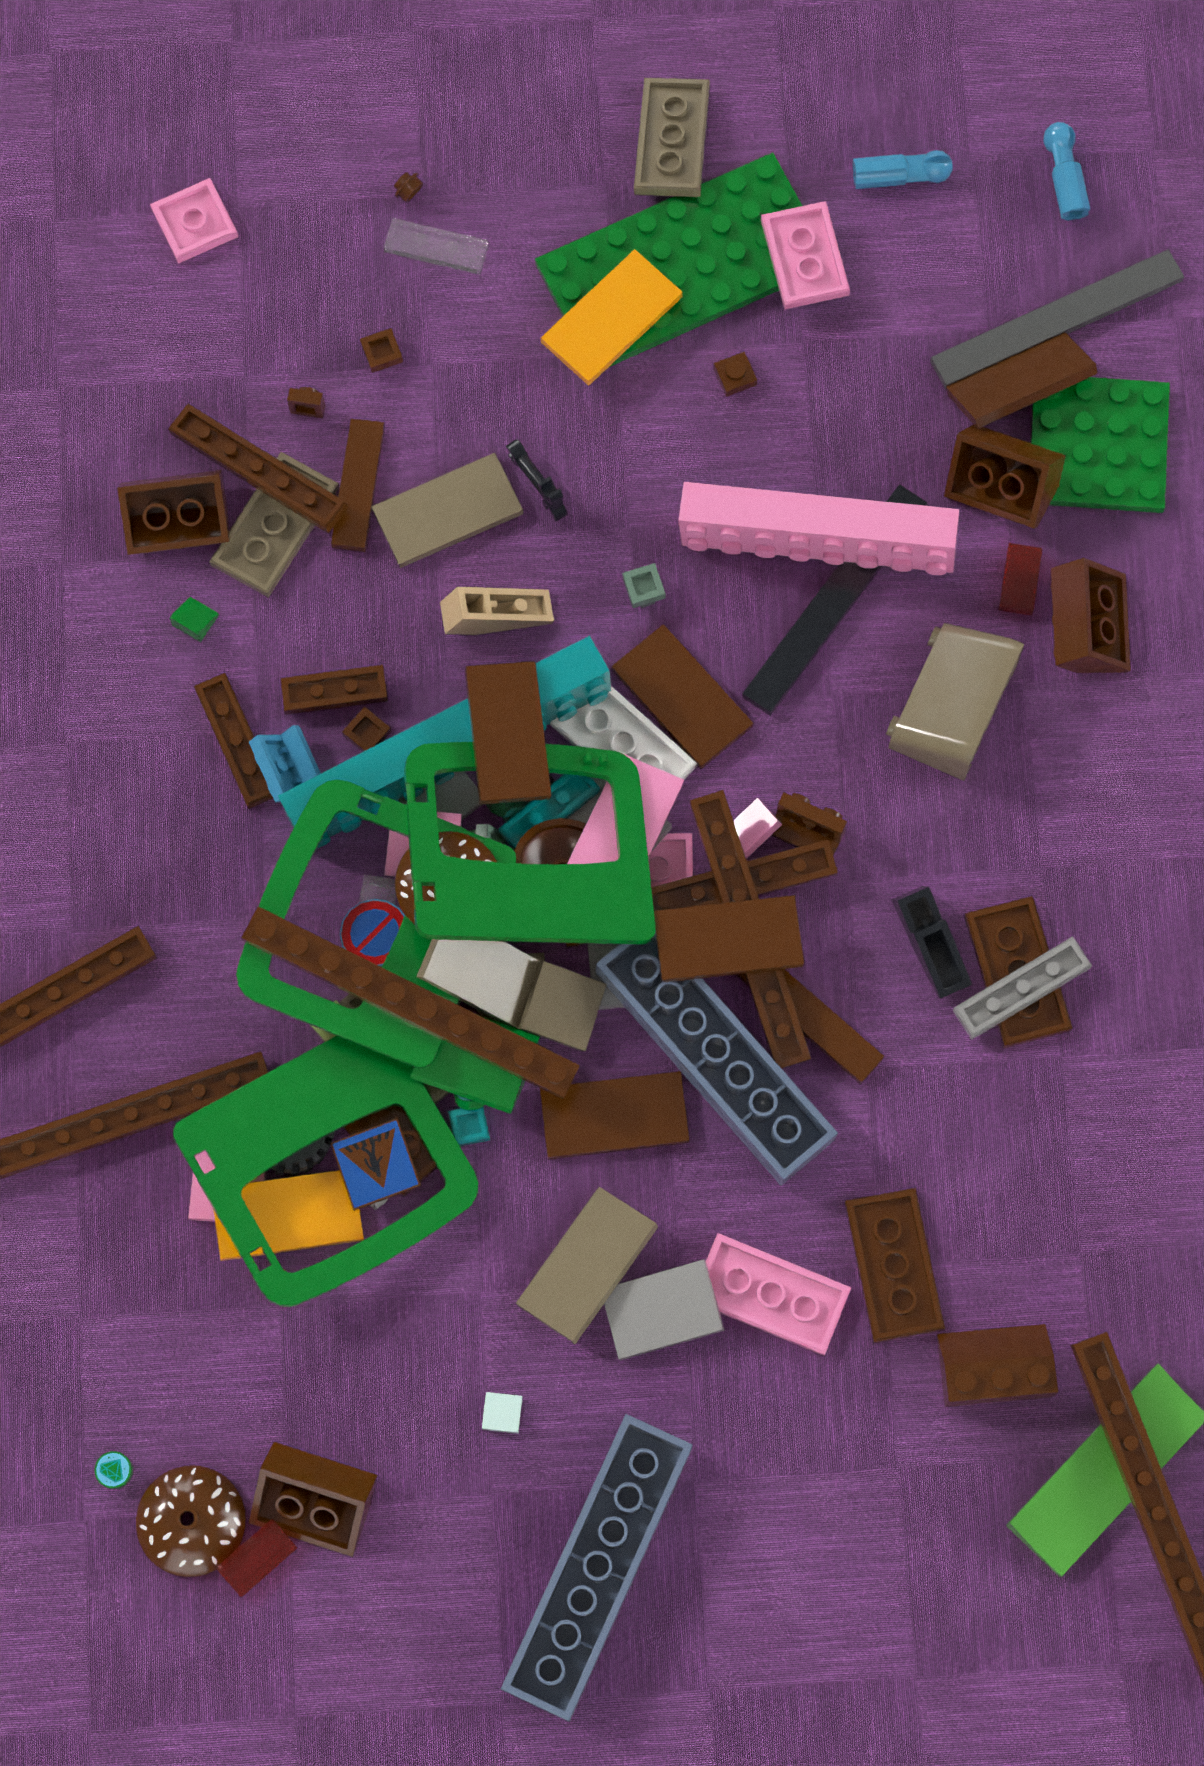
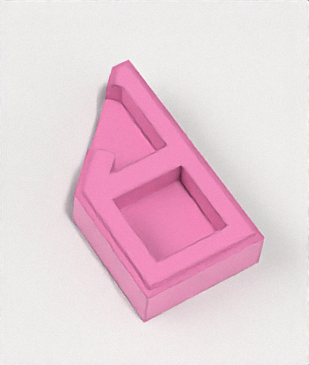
(755, 826)

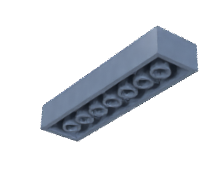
(719, 1060)
(597, 1568)

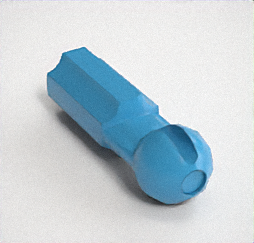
(901, 169)
(1066, 174)

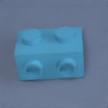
(284, 760)

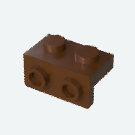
(807, 823)

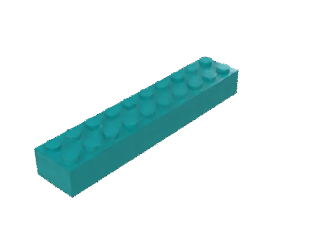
(565, 684)

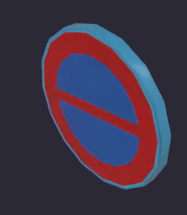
(371, 929)

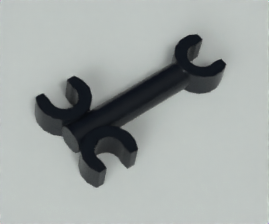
(551, 495)

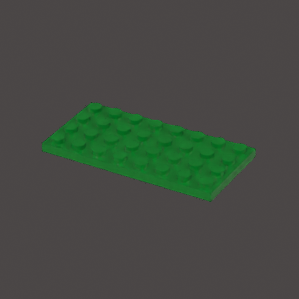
(702, 244)

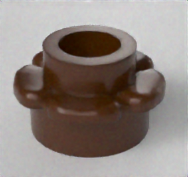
(408, 186)

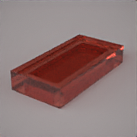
(1020, 579)
(256, 1557)

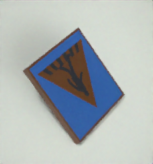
(375, 1164)

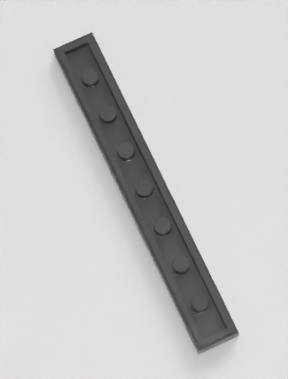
(1059, 317)

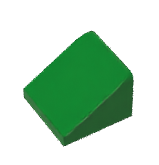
(193, 618)

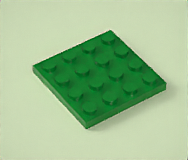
(1111, 443)

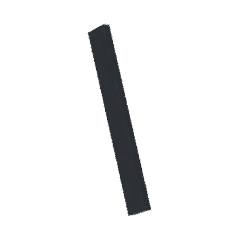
(814, 626)

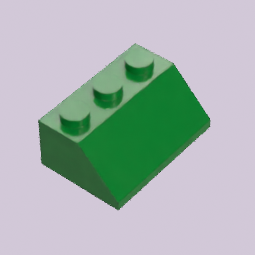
(473, 1077)

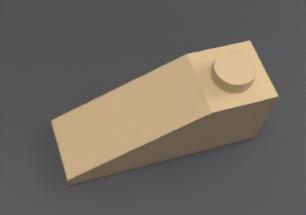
(494, 610)

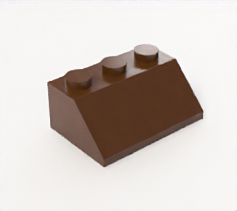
(1003, 475)
(174, 512)
(1090, 618)
(997, 1365)
(313, 1498)

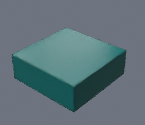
(469, 1126)

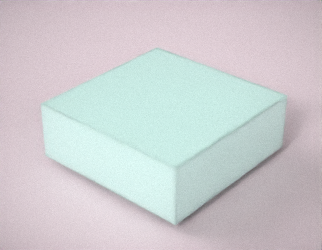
(502, 1412)

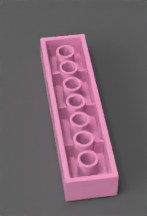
(818, 528)

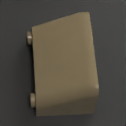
(954, 698)

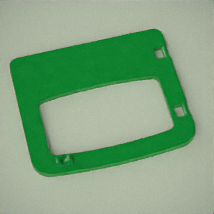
(531, 901)
(366, 1023)
(293, 1109)

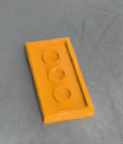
(611, 317)
(297, 1214)

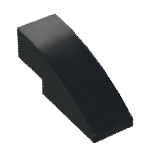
(932, 941)

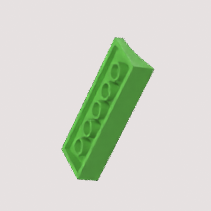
(1088, 1486)

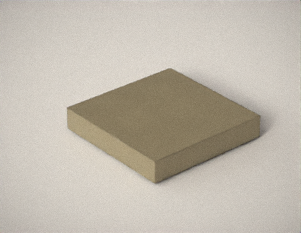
(562, 1006)

